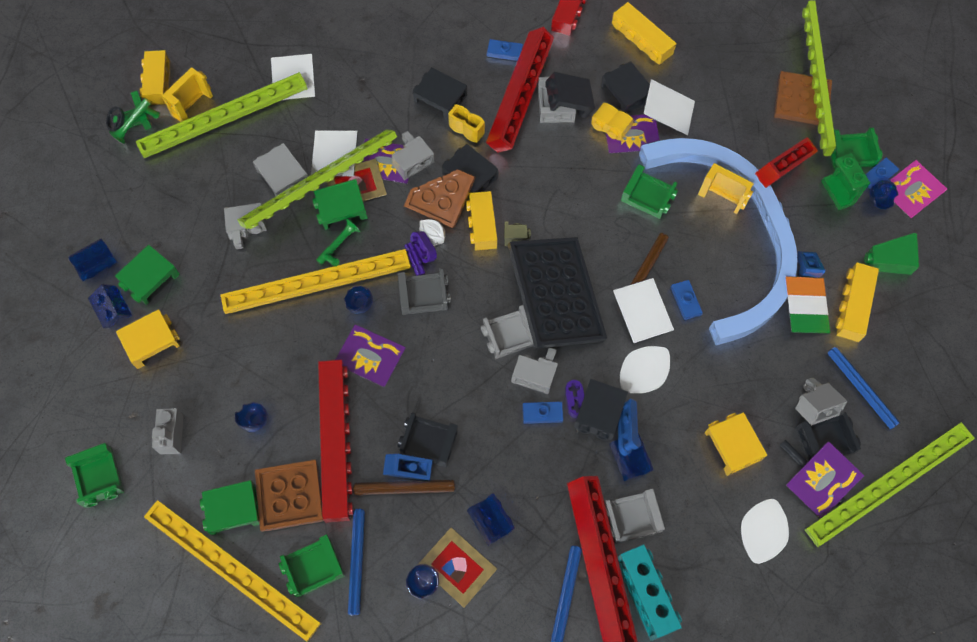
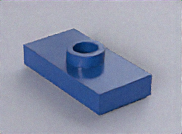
(504, 50)
(882, 171)
(686, 300)
(542, 412)

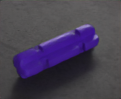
(414, 259)

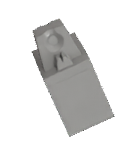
(413, 157)
(233, 227)
(534, 373)
(820, 402)
(168, 431)

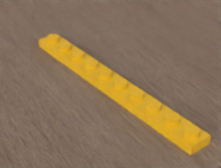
(314, 281)
(233, 571)

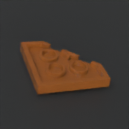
(442, 197)

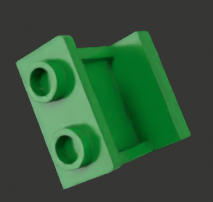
(862, 146)
(846, 182)
(649, 193)
(339, 203)
(145, 274)
(95, 475)
(230, 507)
(311, 567)

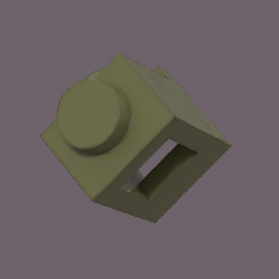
(516, 232)

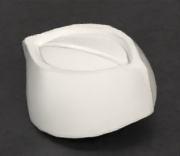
(433, 230)

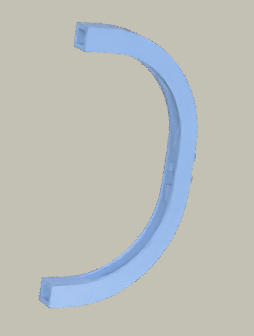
(770, 209)

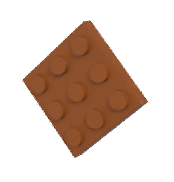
(796, 98)
(288, 495)

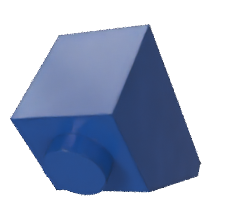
(407, 467)

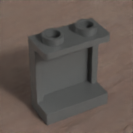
(423, 293)

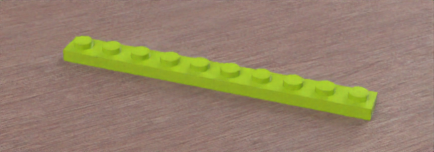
(819, 81)
(221, 115)
(313, 181)
(889, 484)

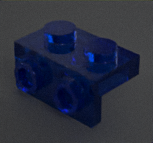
(92, 259)
(108, 305)
(634, 464)
(491, 519)

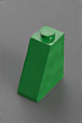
(895, 255)

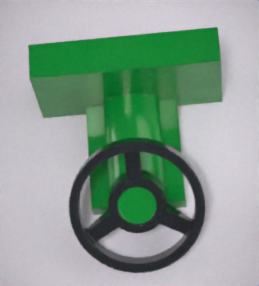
(119, 119)

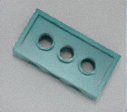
(644, 603)

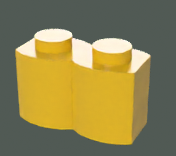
(612, 121)
(466, 123)

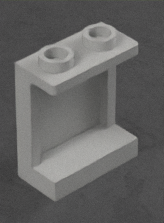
(561, 114)
(279, 169)
(507, 333)
(634, 517)

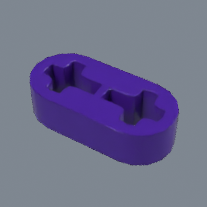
(423, 246)
(570, 399)

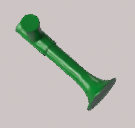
(141, 108)
(326, 254)

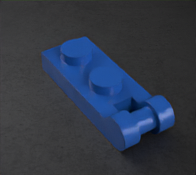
(628, 428)

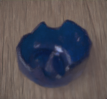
(883, 194)
(358, 299)
(251, 417)
(422, 581)

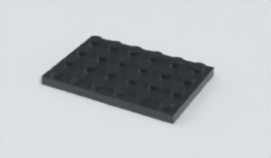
(556, 292)

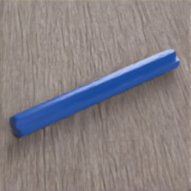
(863, 387)
(356, 562)
(566, 594)

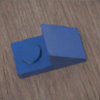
(810, 265)

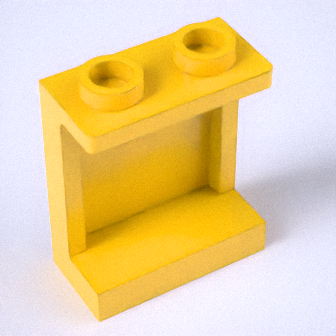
(186, 93)
(728, 186)
(147, 337)
(736, 442)

